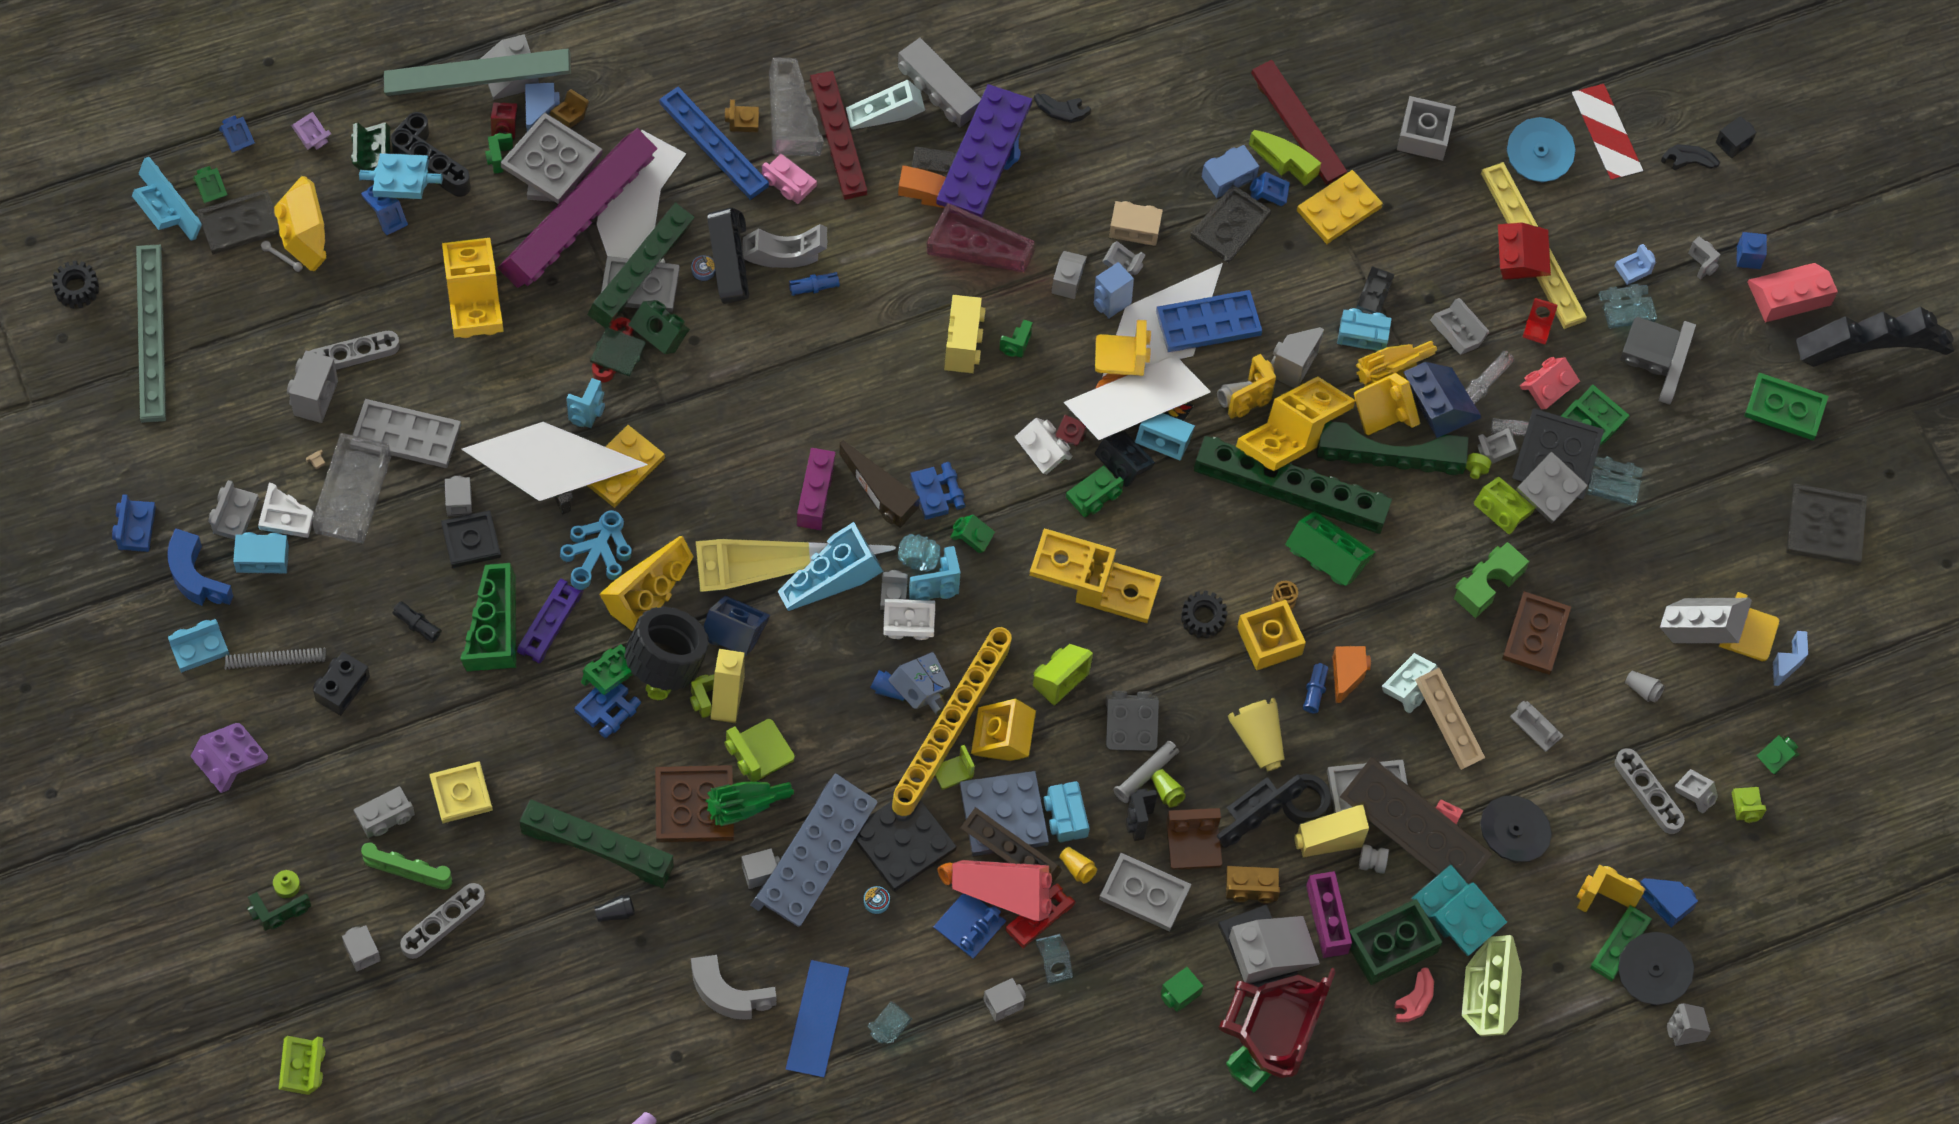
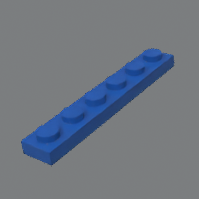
(714, 143)

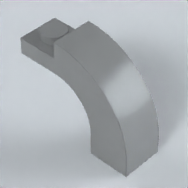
(782, 251)
(722, 997)

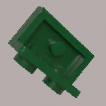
(369, 144)

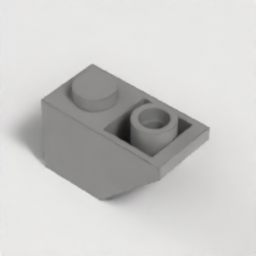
(1688, 1025)

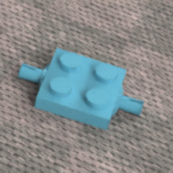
(400, 176)

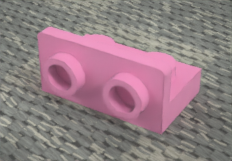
(788, 178)

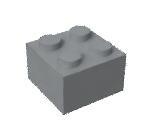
(1426, 128)
(312, 386)
(1551, 487)

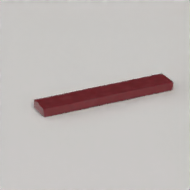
(1298, 120)

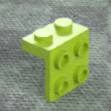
(759, 749)

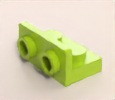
(1503, 505)

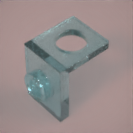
(1054, 951)

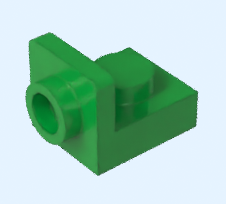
(209, 184)
(1017, 344)

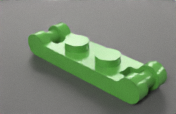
(414, 870)

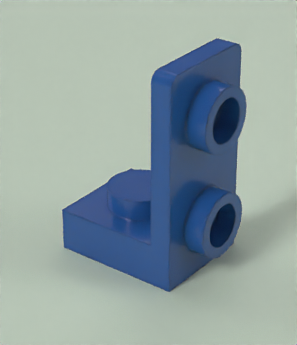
(387, 210)

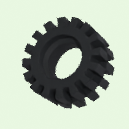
(75, 272)
(1207, 601)

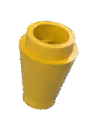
(1078, 865)

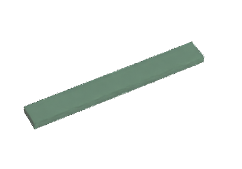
(477, 72)
(151, 333)

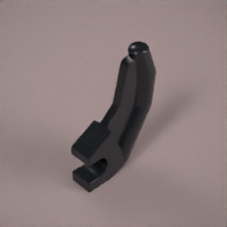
(1063, 111)
(1690, 154)

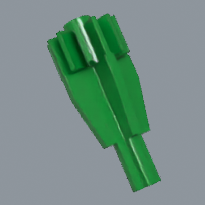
(744, 799)

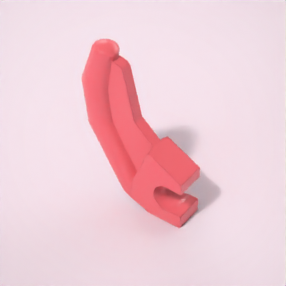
(1419, 999)

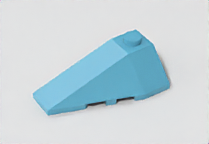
(838, 567)

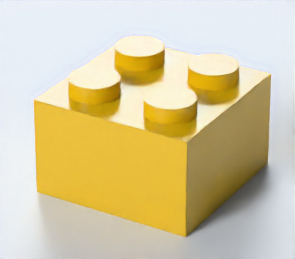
(1271, 635)

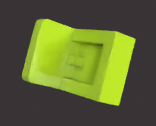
(699, 697)

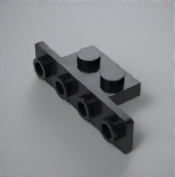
(1258, 805)

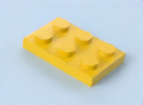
(1339, 207)
(635, 446)

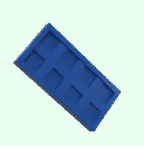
(1208, 321)

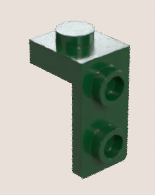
(277, 917)

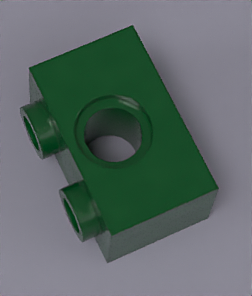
(646, 324)

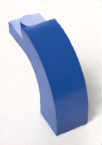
(182, 555)

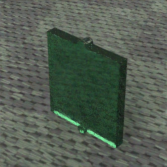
(618, 351)

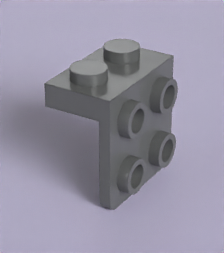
(1650, 346)
(1132, 721)

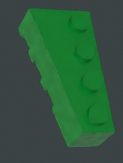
(493, 626)

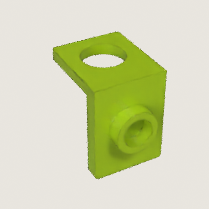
(955, 770)

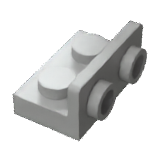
(233, 511)
(384, 812)

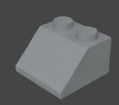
(507, 47)
(1296, 355)

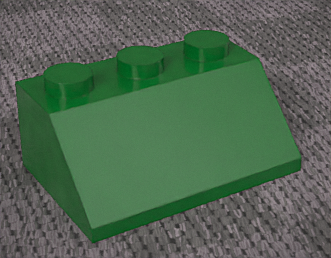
(1329, 548)

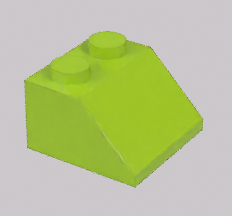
(1063, 672)

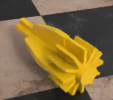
(1391, 361)

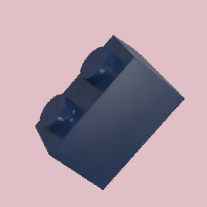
(735, 625)

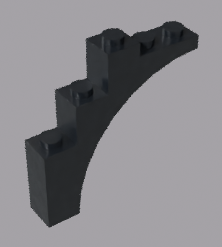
(1880, 331)

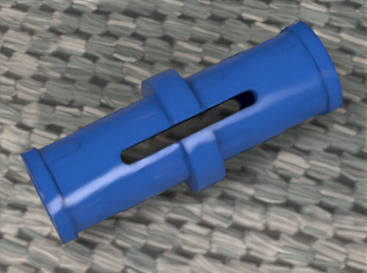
(814, 283)

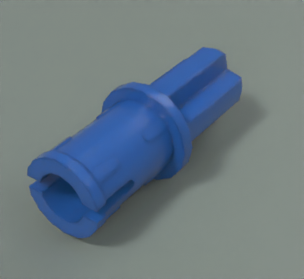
(1315, 688)

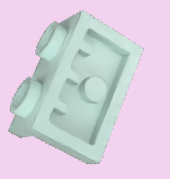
(1403, 684)

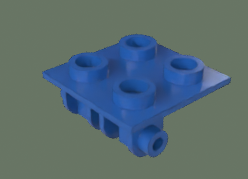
(970, 924)

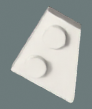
(284, 514)

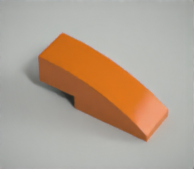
(920, 185)

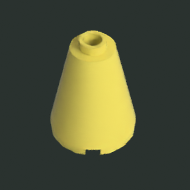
(1261, 733)

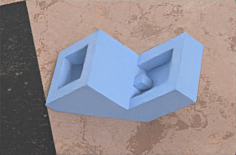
(1788, 663)

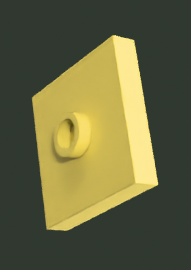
(461, 792)

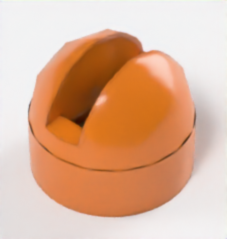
(945, 873)

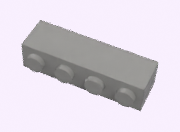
(938, 82)

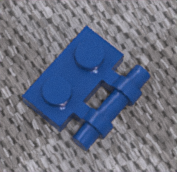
(928, 488)
(597, 706)

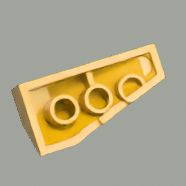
(647, 583)

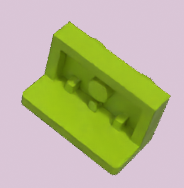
(301, 1065)

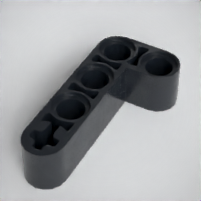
(455, 176)
(728, 254)

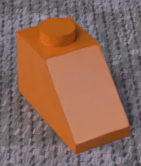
(1349, 669)

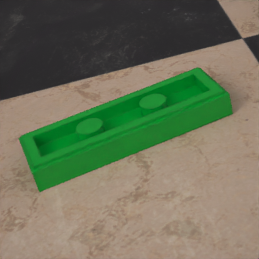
(1629, 927)

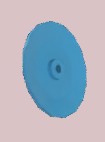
(1541, 149)

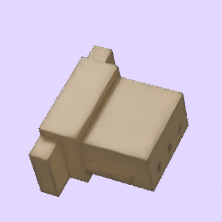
(316, 459)

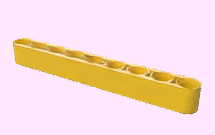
(950, 731)

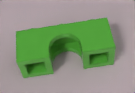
(1504, 564)

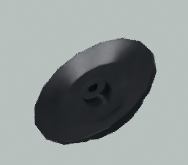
(1515, 828)
(1656, 968)

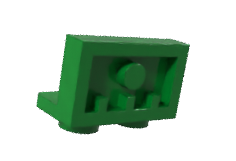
(1095, 491)
(608, 670)

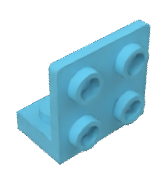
(938, 584)

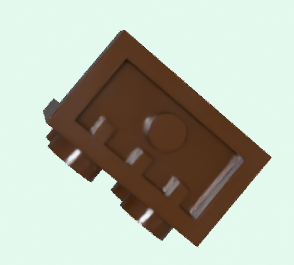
(1194, 838)

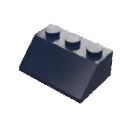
(1441, 397)

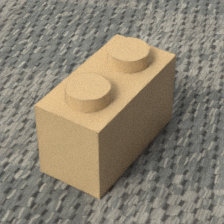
(1135, 223)

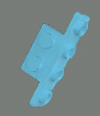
(163, 202)

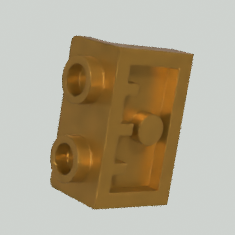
(1252, 884)

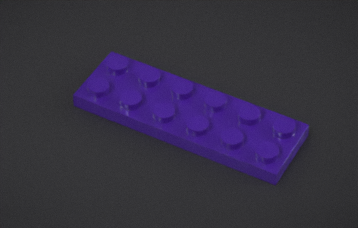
(984, 150)

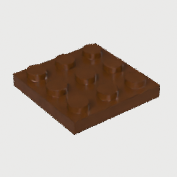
(683, 804)

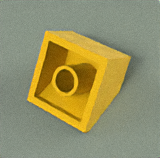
(1003, 730)

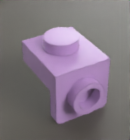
(311, 131)

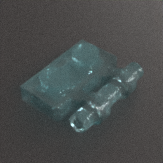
(1623, 312)
(1615, 486)

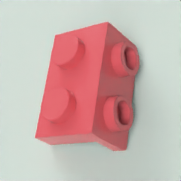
(1550, 381)

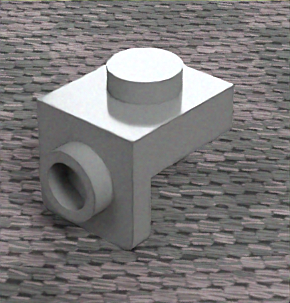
(1706, 255)
(1126, 258)
(1498, 445)

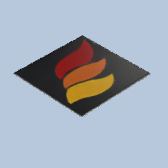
(1180, 412)

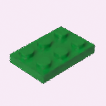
(1786, 406)

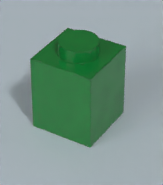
(1181, 990)

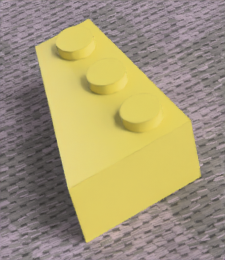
(964, 334)

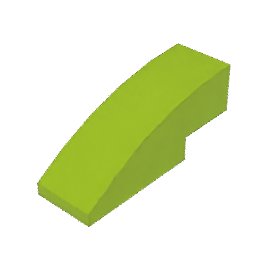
(1285, 156)

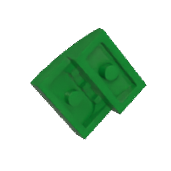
(1597, 410)

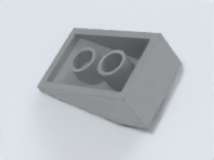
(1272, 947)

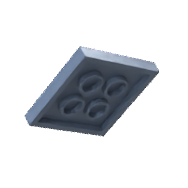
(1009, 801)

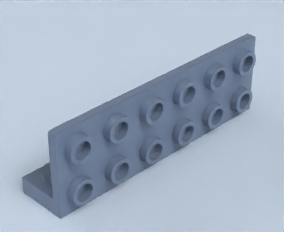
(816, 851)

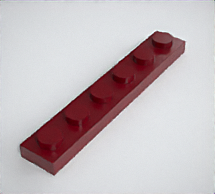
(838, 135)

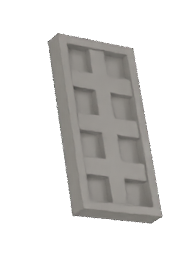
(409, 432)

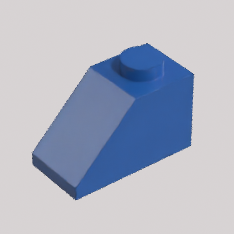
(1669, 899)

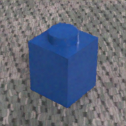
(1751, 250)

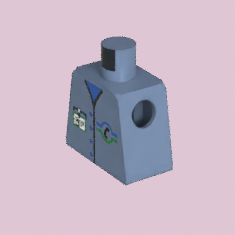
(922, 682)

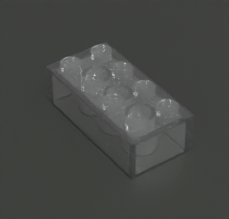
(351, 488)

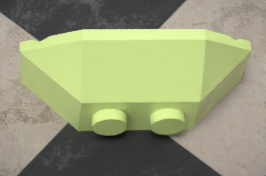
(1493, 987)

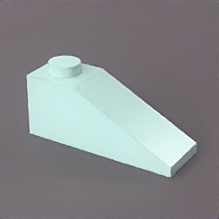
(886, 106)

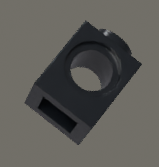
(1736, 137)

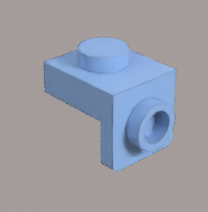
(1636, 265)

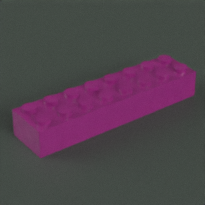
(578, 209)

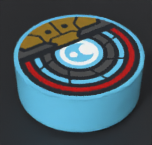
(876, 900)

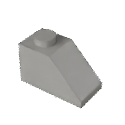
(1068, 274)

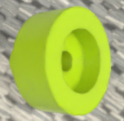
(1477, 465)
(286, 884)

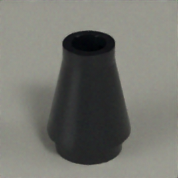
(615, 909)

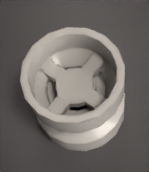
(1373, 859)

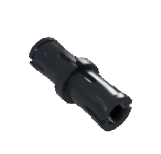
(416, 622)

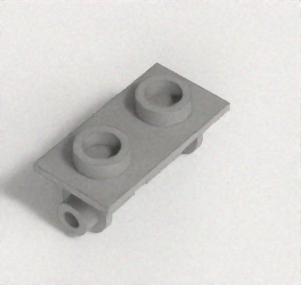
(1536, 725)

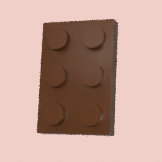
(1536, 633)

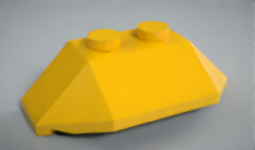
(302, 224)

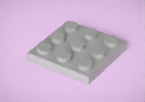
(551, 158)

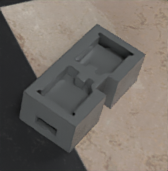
(1375, 291)

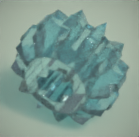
(919, 552)

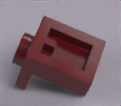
(503, 118)
(1071, 431)

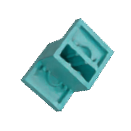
(1459, 910)

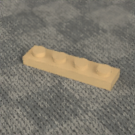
(1450, 718)

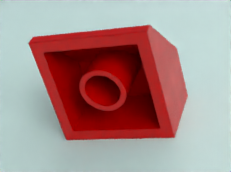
(1523, 251)

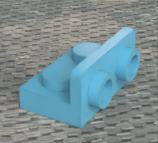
(198, 645)

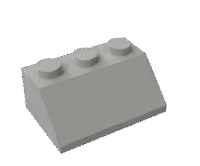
(1705, 620)

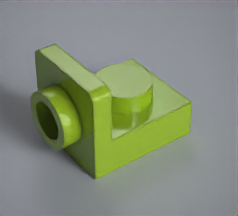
(1748, 804)

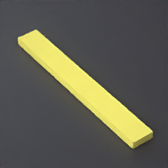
(1516, 211)

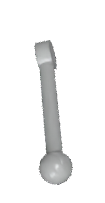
(266, 246)

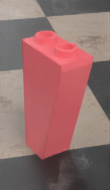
(1006, 885)

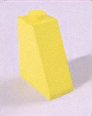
(727, 685)
(1333, 832)

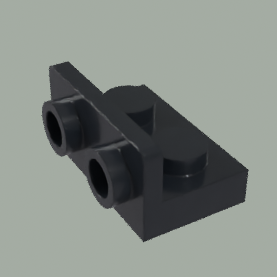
(1123, 457)

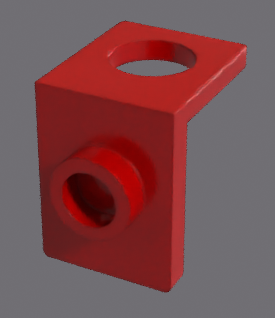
(1538, 327)

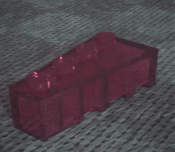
(978, 241)

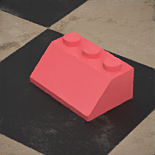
(1793, 291)

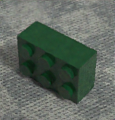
(1394, 941)

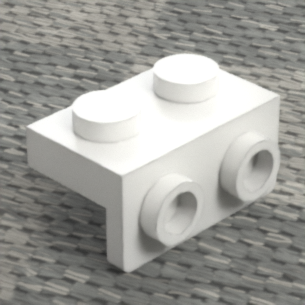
(1042, 445)
(909, 618)

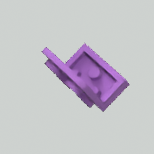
(226, 754)

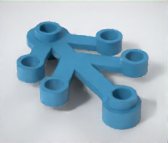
(596, 547)

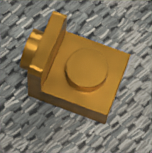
(742, 118)

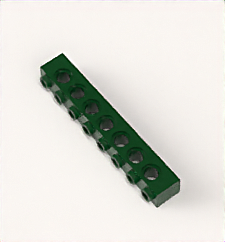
(1297, 495)

